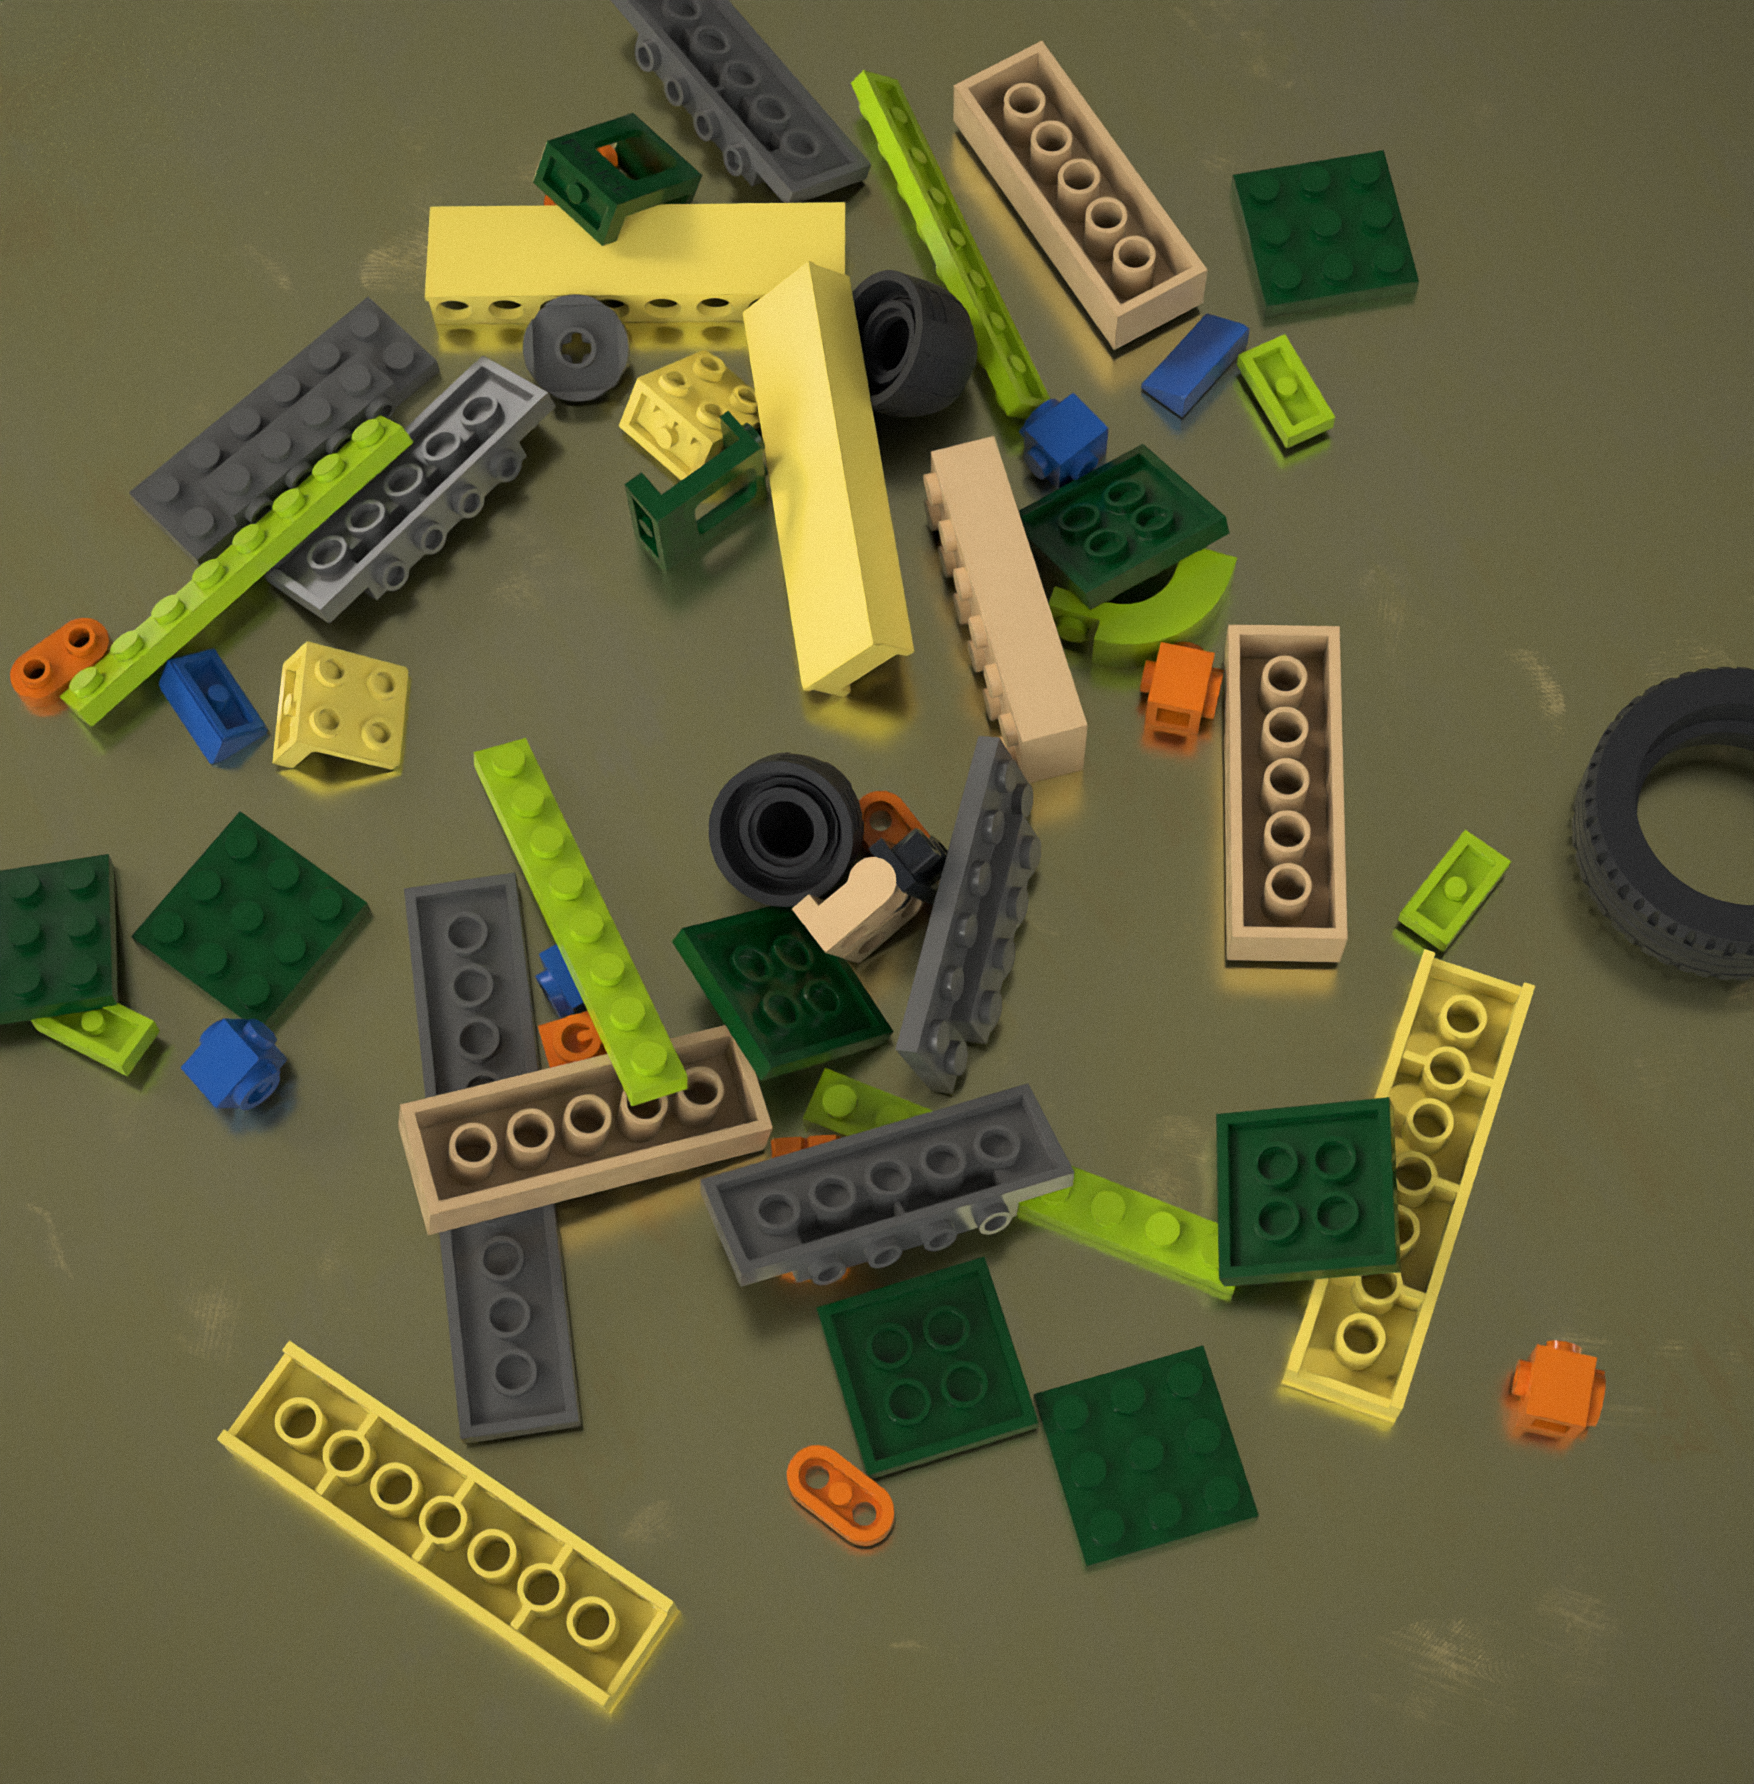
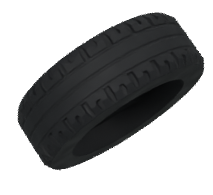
(1612, 853)

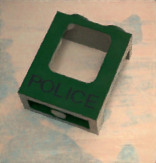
(600, 194)
(668, 520)

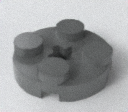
(554, 327)

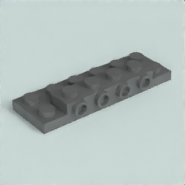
(743, 97)
(282, 430)
(457, 456)
(972, 920)
(887, 1189)

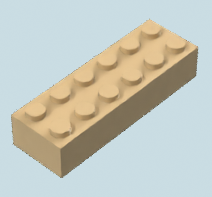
(1079, 195)
(1005, 610)
(1284, 794)
(576, 1133)

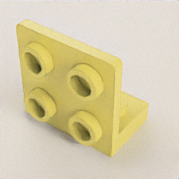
(680, 407)
(340, 707)

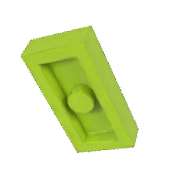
(1285, 391)
(1454, 890)
(108, 1035)

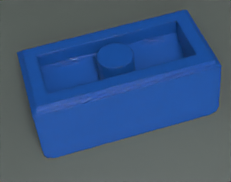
(1196, 362)
(211, 704)

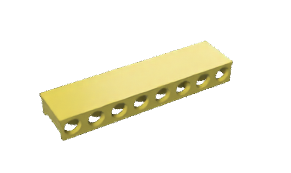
(660, 254)
(826, 480)
(1445, 1087)
(452, 1528)

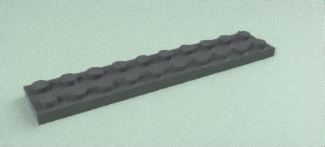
(507, 1271)

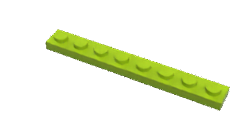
(950, 243)
(227, 577)
(580, 923)
(1088, 1208)

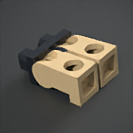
(877, 898)

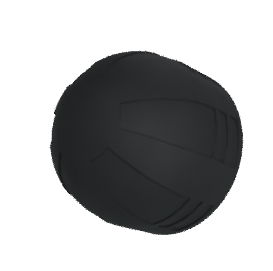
(913, 343)
(786, 829)

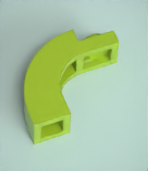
(1133, 632)

